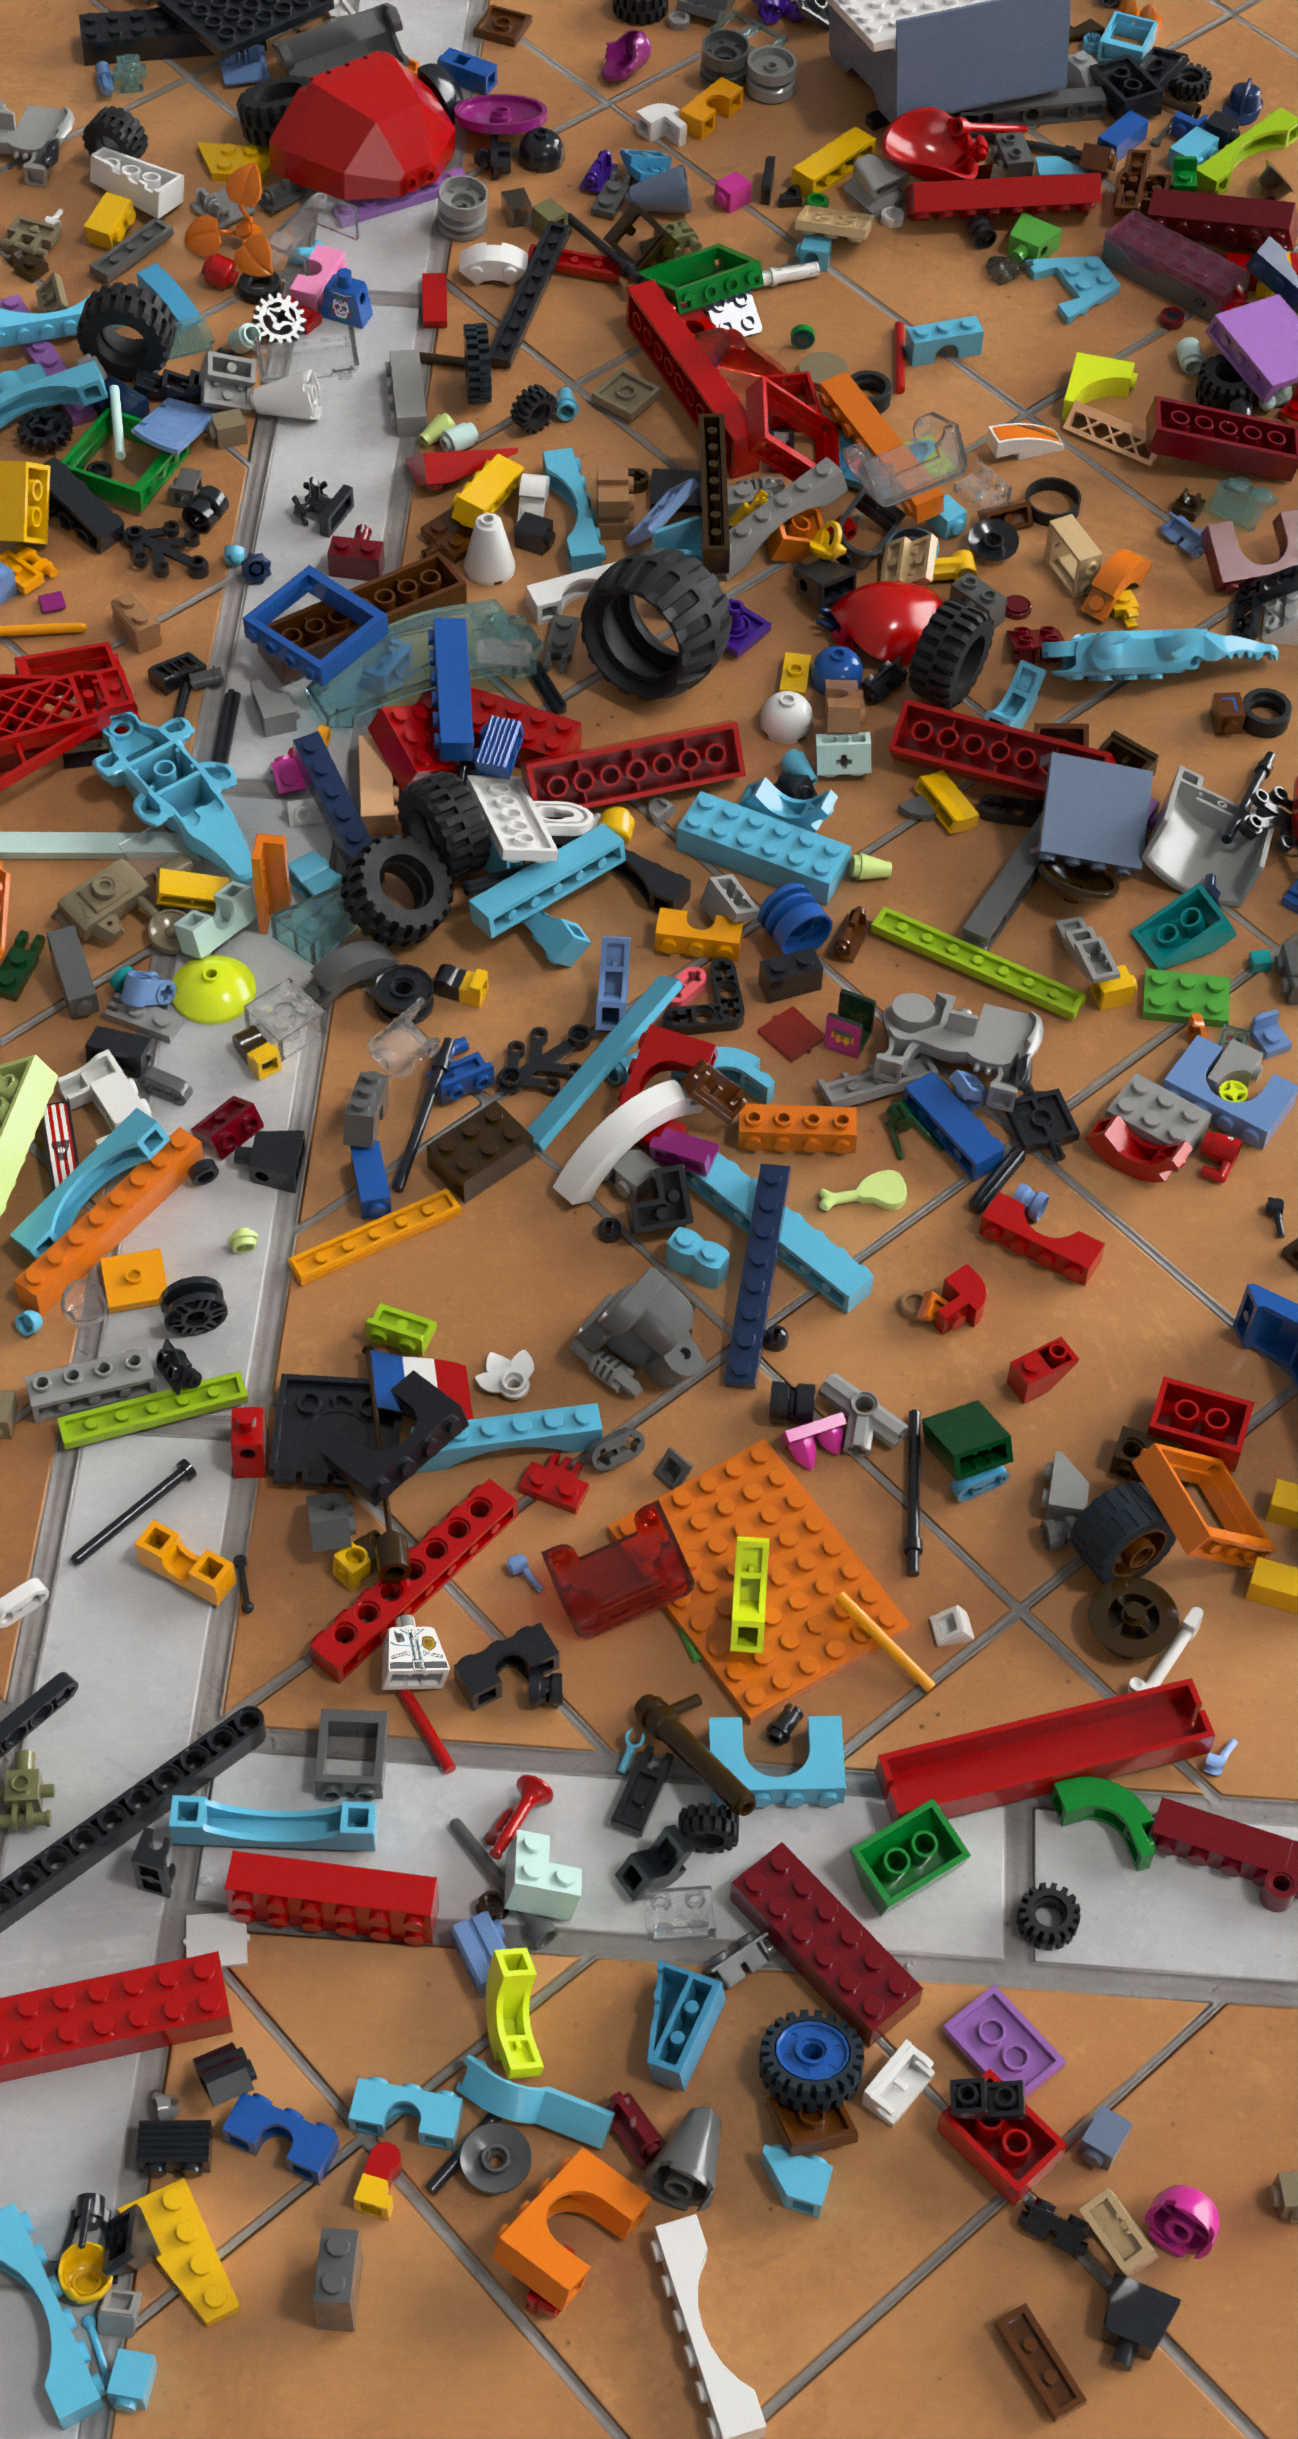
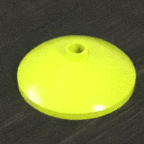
(213, 989)

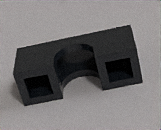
(526, 1650)

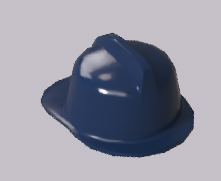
(1244, 102)

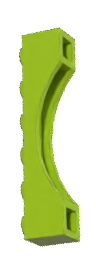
(1272, 133)

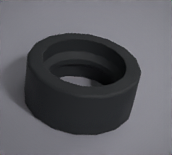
(878, 382)
(1270, 699)

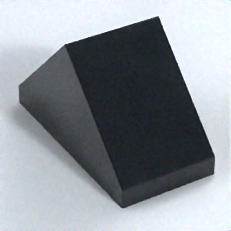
(128, 2243)

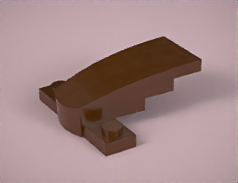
(1135, 186)

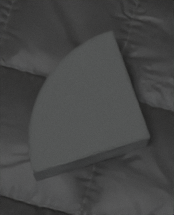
(917, 808)

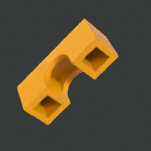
(719, 98)
(678, 937)
(203, 1575)

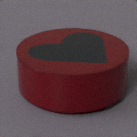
(1172, 318)

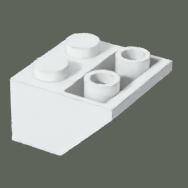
(1281, 620)

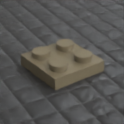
(626, 394)

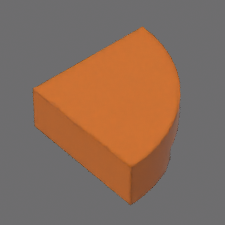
(1196, 1027)
(930, 1304)

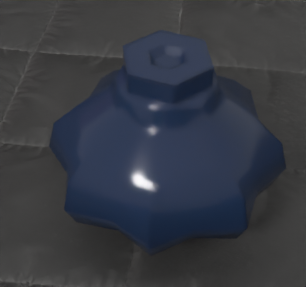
(256, 568)

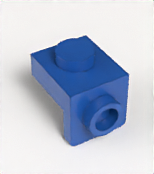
(1184, 124)

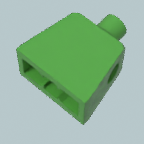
(1033, 239)

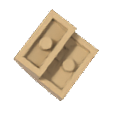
(910, 560)

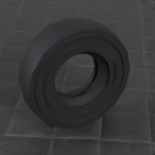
(254, 295)

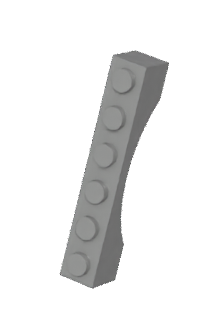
(813, 489)

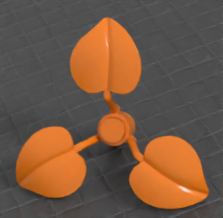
(203, 233)

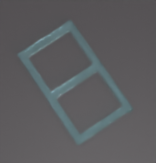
(757, 26)

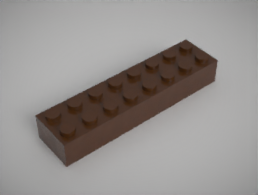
(399, 594)

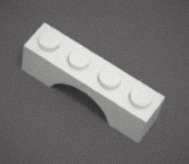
(553, 595)

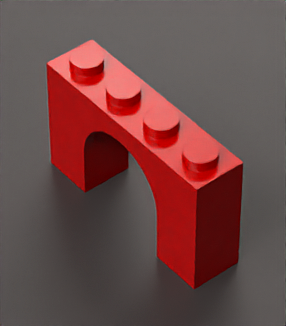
(661, 1052)

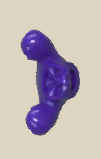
(772, 10)

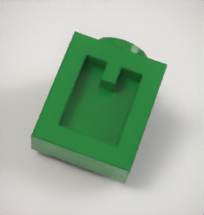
(1184, 173)

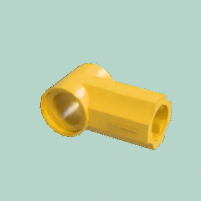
(954, 566)

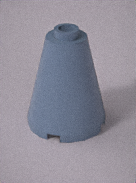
(662, 192)

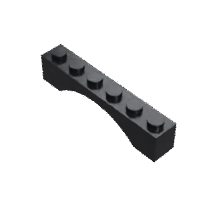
(655, 883)

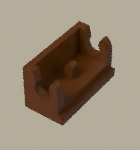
(714, 1091)

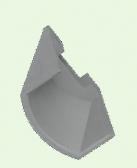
(1189, 842)

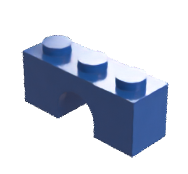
(257, 2120)

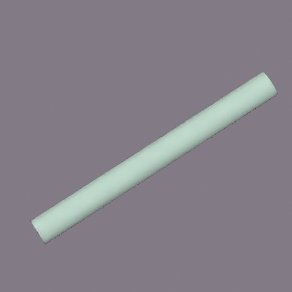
(117, 422)

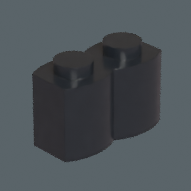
(225, 2073)

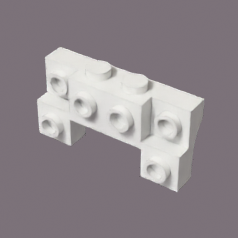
(105, 1085)

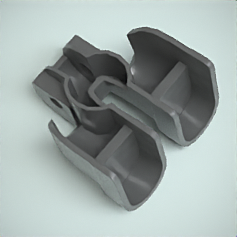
(647, 1329)

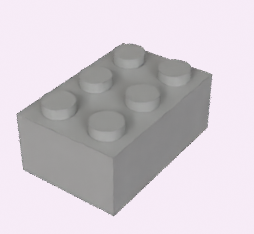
(1159, 1114)

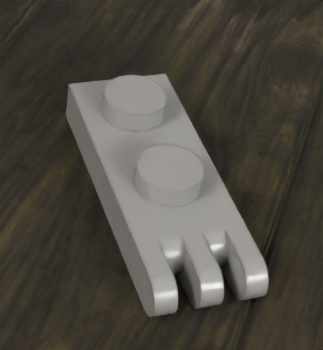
(145, 1020)

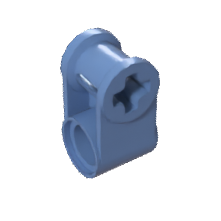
(147, 988)

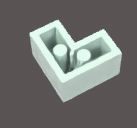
(536, 1884)

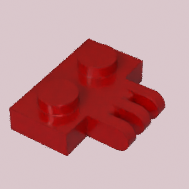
(555, 1483)

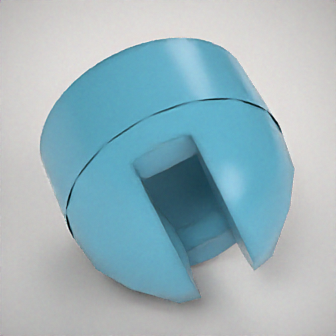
(234, 554)
(27, 1319)

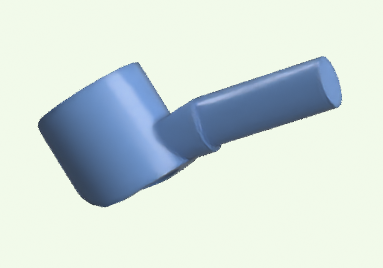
(519, 1564)

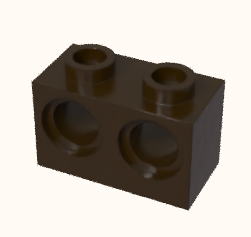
(1131, 1443)

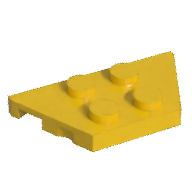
(226, 158)

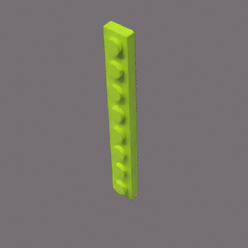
(978, 963)

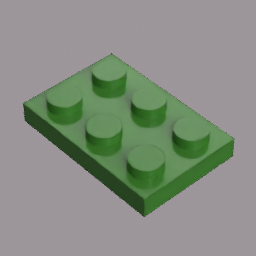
(1177, 995)

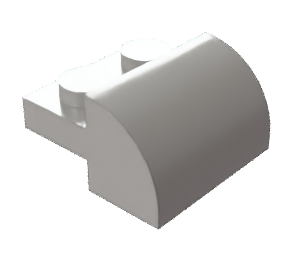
(227, 381)

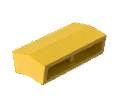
(947, 801)
(188, 889)

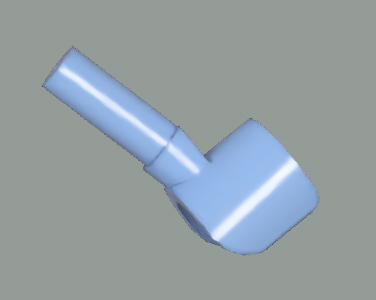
(1215, 1763)

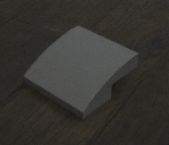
(708, 9)

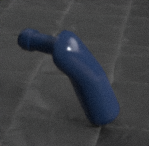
(1210, 886)

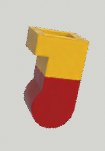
(380, 2170)

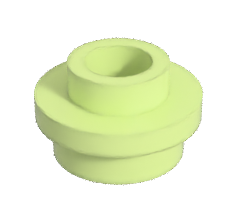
(243, 1240)

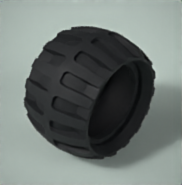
(685, 598)

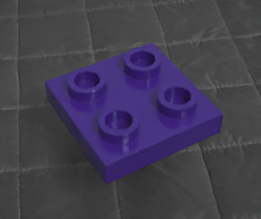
(746, 628)

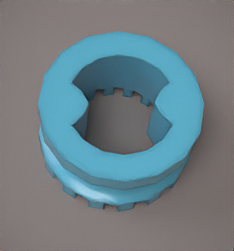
(1091, 43)

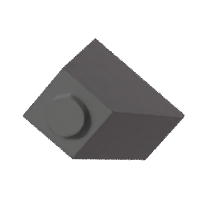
(72, 972)

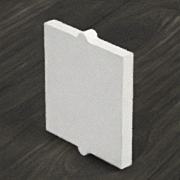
(217, 1933)

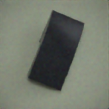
(988, 2100)

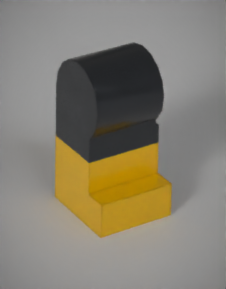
(461, 984)

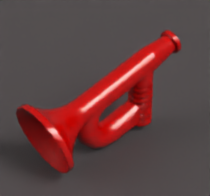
(533, 1792)

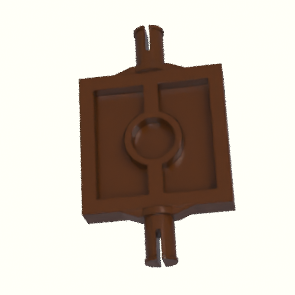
(447, 537)

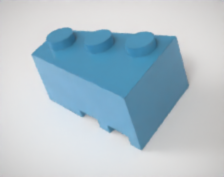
(682, 2023)

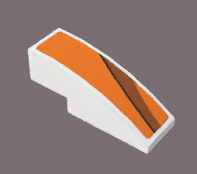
(1022, 440)

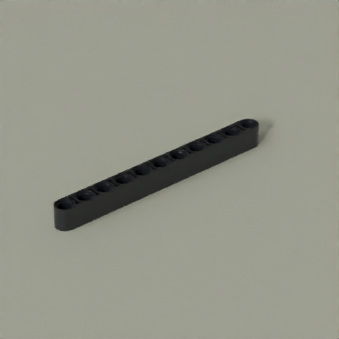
(133, 1819)

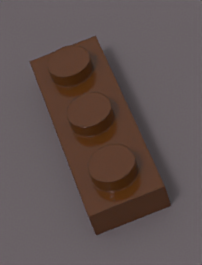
(1040, 2362)

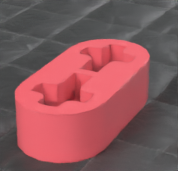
(691, 990)

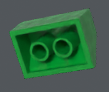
(907, 1857)

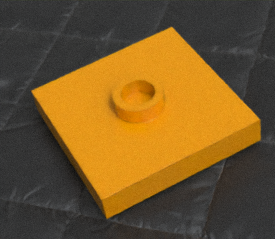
(133, 1280)

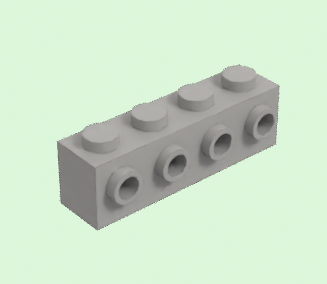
(90, 1384)

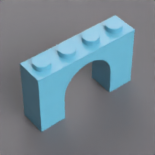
(817, 1782)

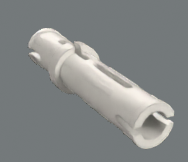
(790, 273)

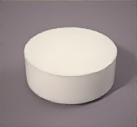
(892, 217)

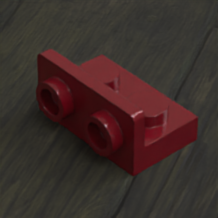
(229, 1126)

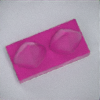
(802, 1441)

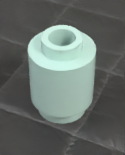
(242, 338)
(1189, 355)
(459, 437)

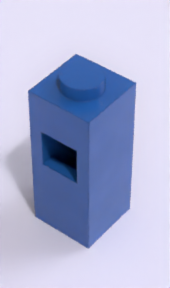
(469, 70)
(1125, 134)
(371, 1181)

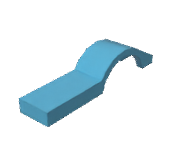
(535, 2105)

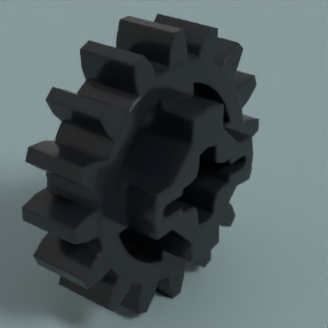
(44, 430)

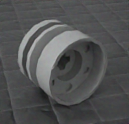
(462, 208)

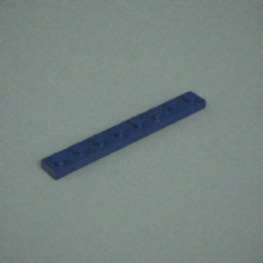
(757, 1276)

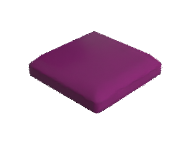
(52, 602)

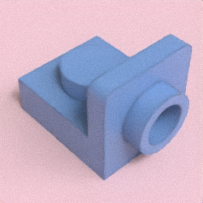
(1268, 1034)
(969, 1089)

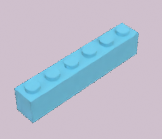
(547, 882)

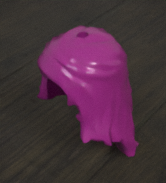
(626, 56)

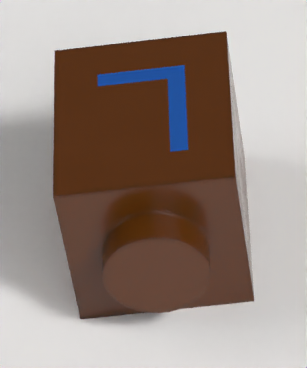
(1227, 713)

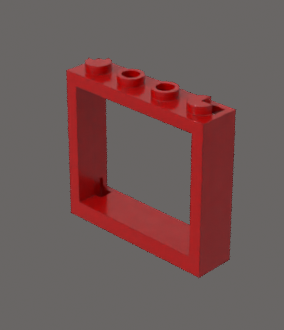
(766, 396)
(68, 661)

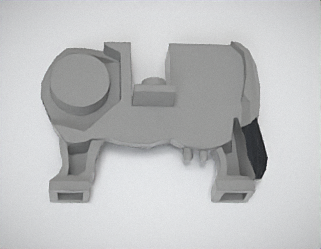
(36, 137)
(1000, 1045)

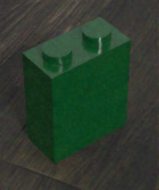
(967, 1440)

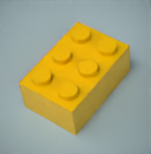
(24, 502)

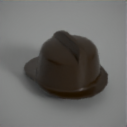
(1273, 182)

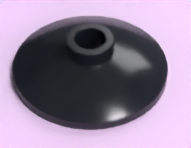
(993, 540)

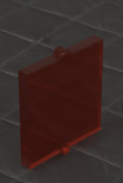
(791, 1034)

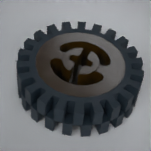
(477, 363)

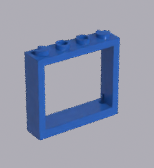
(373, 623)

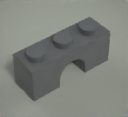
(365, 1109)

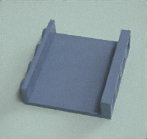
(1094, 814)

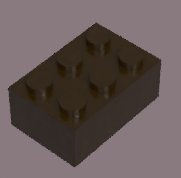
(480, 1151)

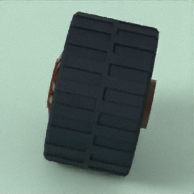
(1122, 1533)

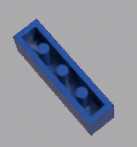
(954, 1126)

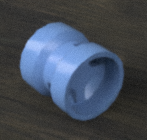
(1034, 1202)

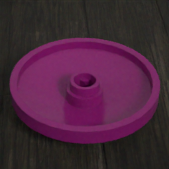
(500, 114)

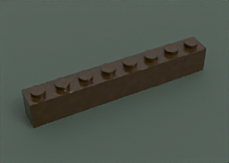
(713, 493)

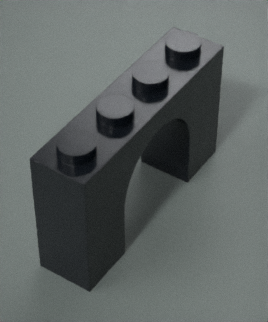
(380, 1472)

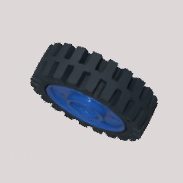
(811, 2060)

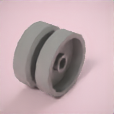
(771, 74)

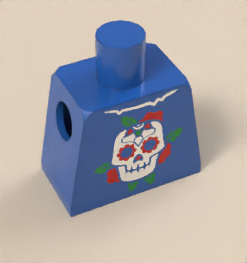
(346, 300)

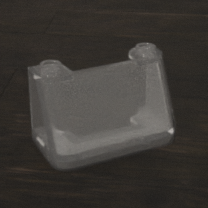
(912, 468)

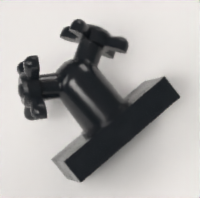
(330, 510)

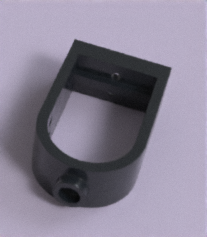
(886, 517)

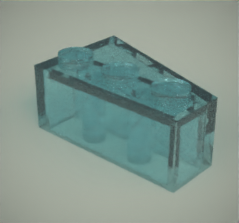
(313, 925)

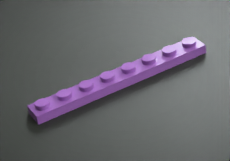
(45, 355)

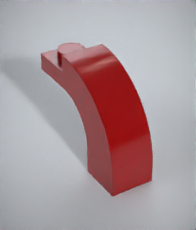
(1133, 1155)

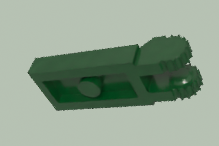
(19, 965)

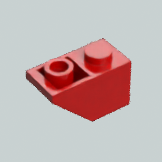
(1040, 1369)

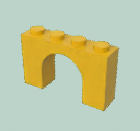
(1271, 1581)

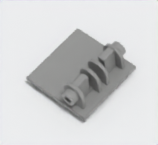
(218, 206)

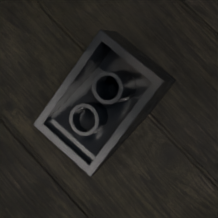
(1128, 88)

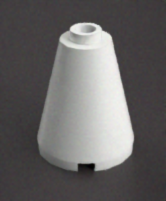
(289, 397)
(489, 552)

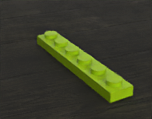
(152, 1410)

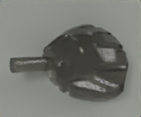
(1005, 269)

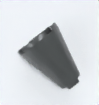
(687, 2163)

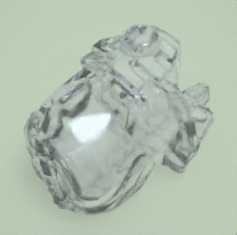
(402, 1042)

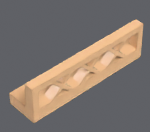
(1112, 423)

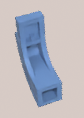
(613, 981)

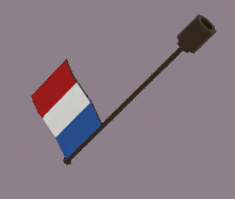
(384, 1373)

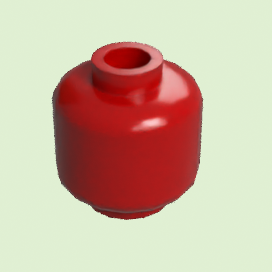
(219, 271)

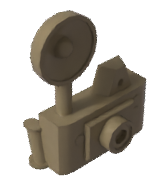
(110, 896)

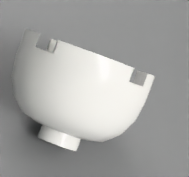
(786, 717)

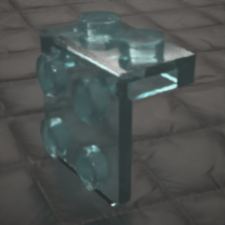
(1241, 501)

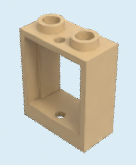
(1074, 557)
(1119, 2233)

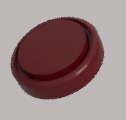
(1018, 607)

